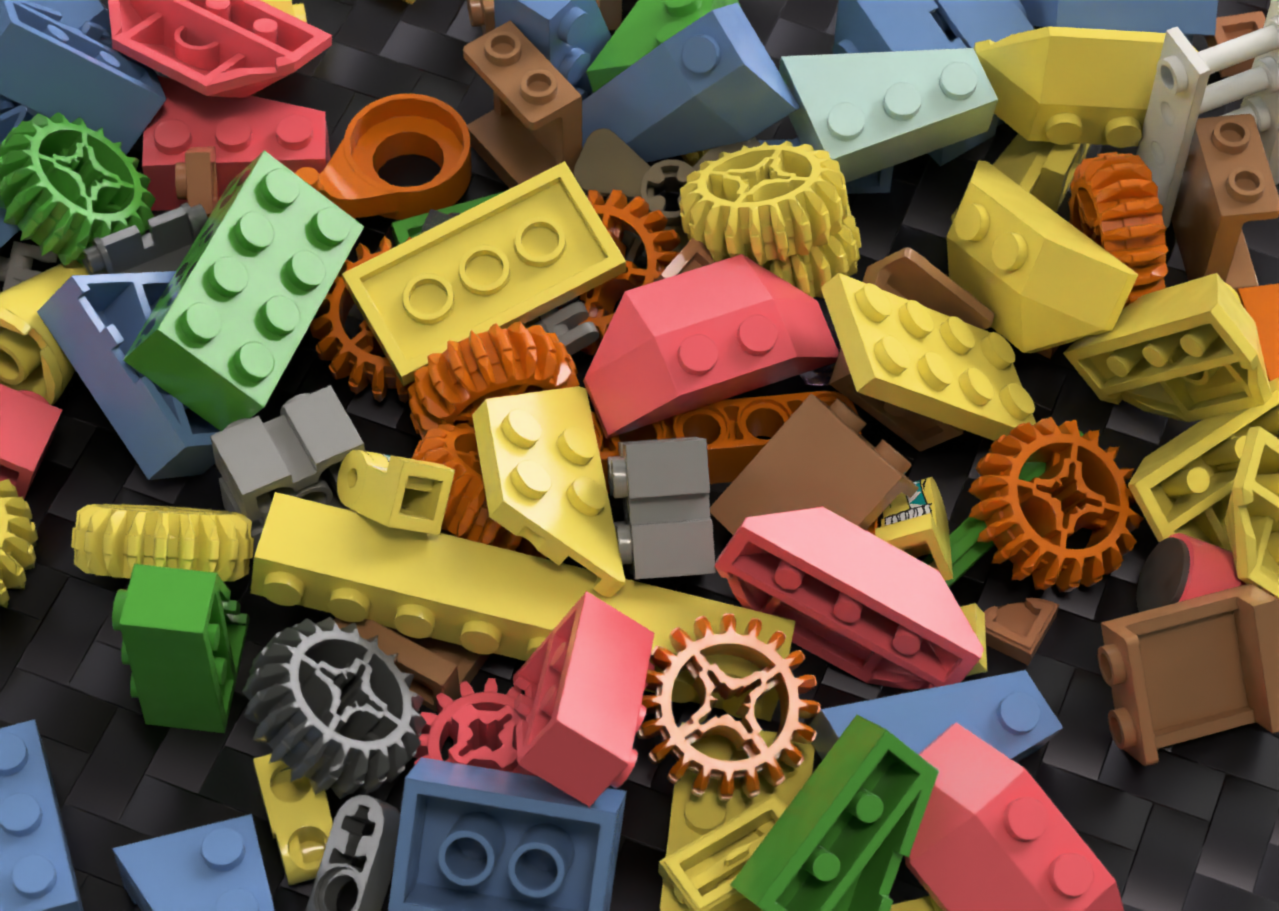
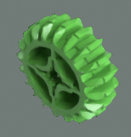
(69, 185)

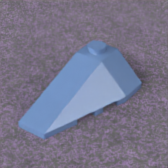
(693, 91)

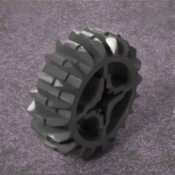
(334, 707)

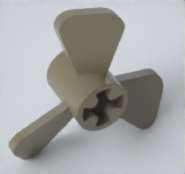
(611, 164)

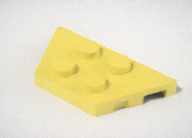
(549, 479)

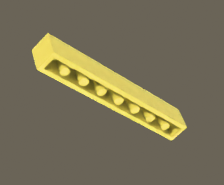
(470, 590)

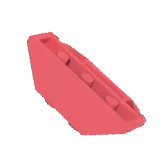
(215, 44)
(703, 342)
(851, 598)
(999, 839)

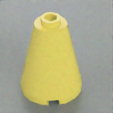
(27, 348)

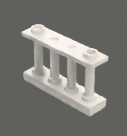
(1183, 94)

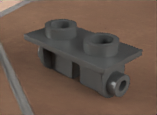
(156, 251)

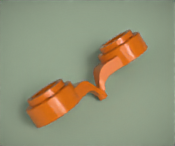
(384, 131)

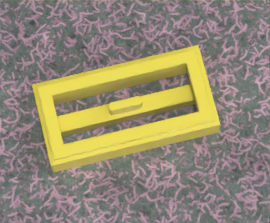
(688, 890)

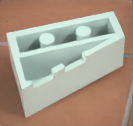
(887, 104)

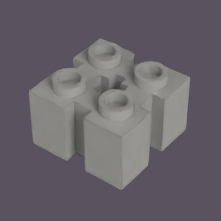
(286, 455)
(664, 507)

